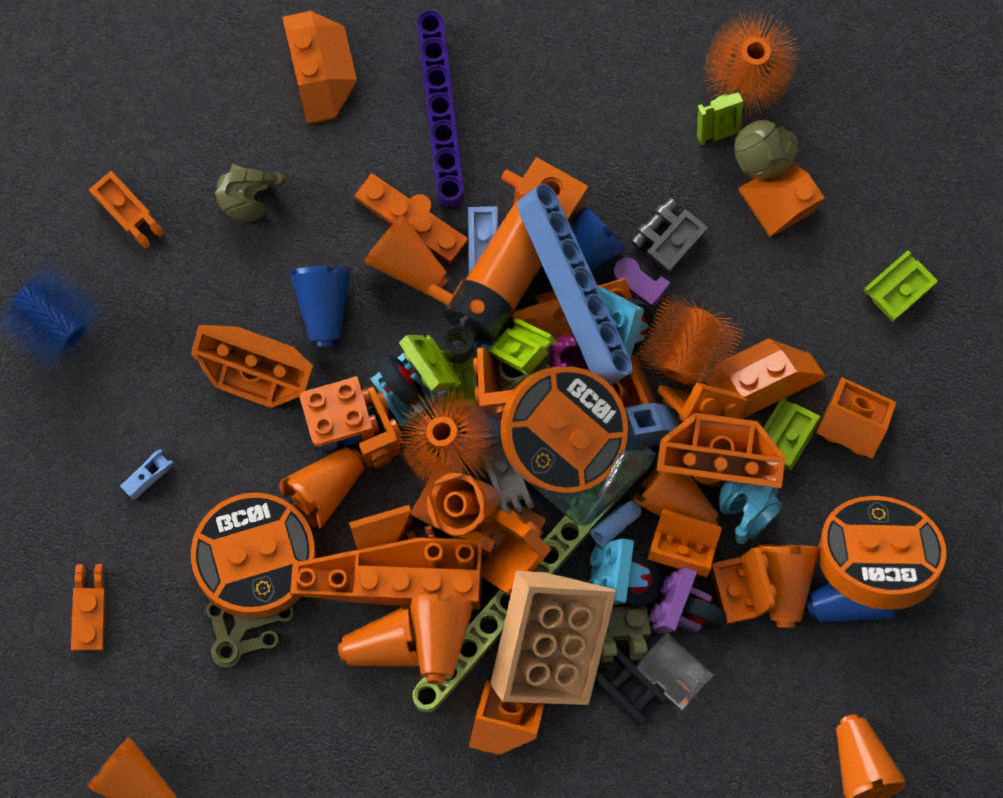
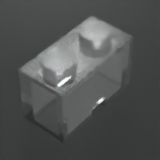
(674, 671)

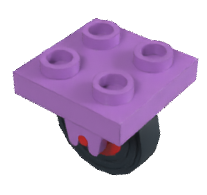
(684, 606)

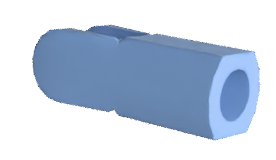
(143, 479)
(615, 522)

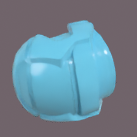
(756, 502)

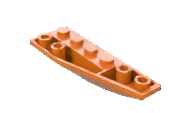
(395, 573)

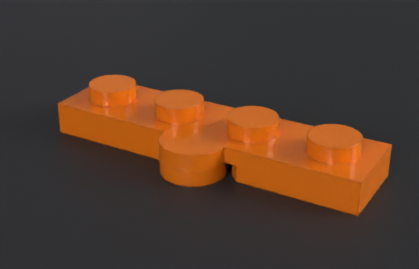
(390, 204)

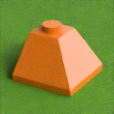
(783, 199)
(382, 528)
(504, 725)

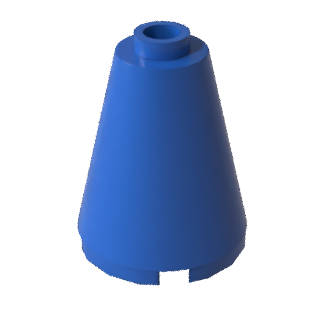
(595, 239)
(322, 301)
(832, 606)

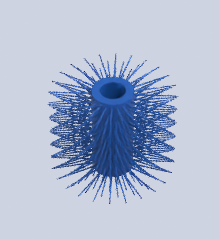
(49, 316)

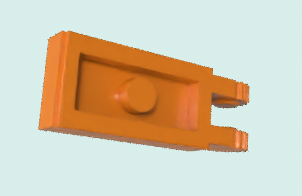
(124, 207)
(88, 611)

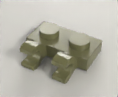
(628, 624)

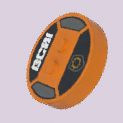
(564, 429)
(881, 552)
(248, 553)

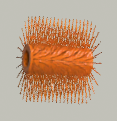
(751, 62)
(689, 345)
(448, 440)

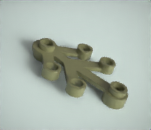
(237, 633)

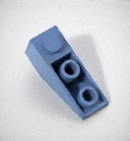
(650, 424)

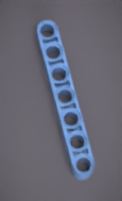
(574, 284)

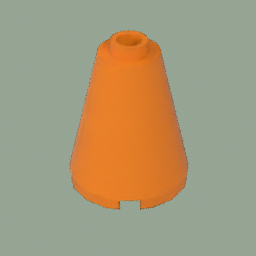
(406, 258)
(323, 484)
(677, 494)
(461, 503)
(791, 574)
(439, 634)
(382, 642)
(864, 762)
(129, 776)

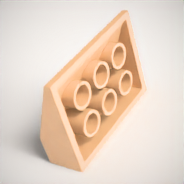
(551, 639)

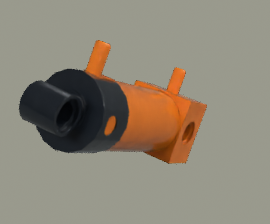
(505, 268)

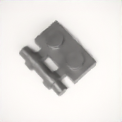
(675, 241)

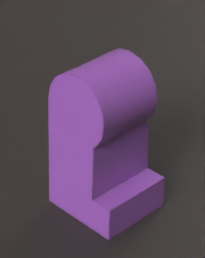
(640, 284)

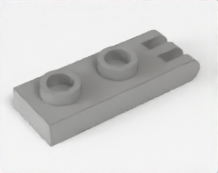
(505, 479)

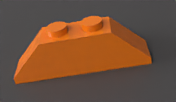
(320, 64)
(251, 364)
(768, 374)
(722, 450)

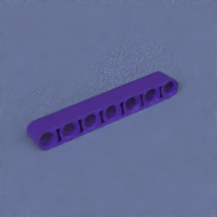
(440, 96)

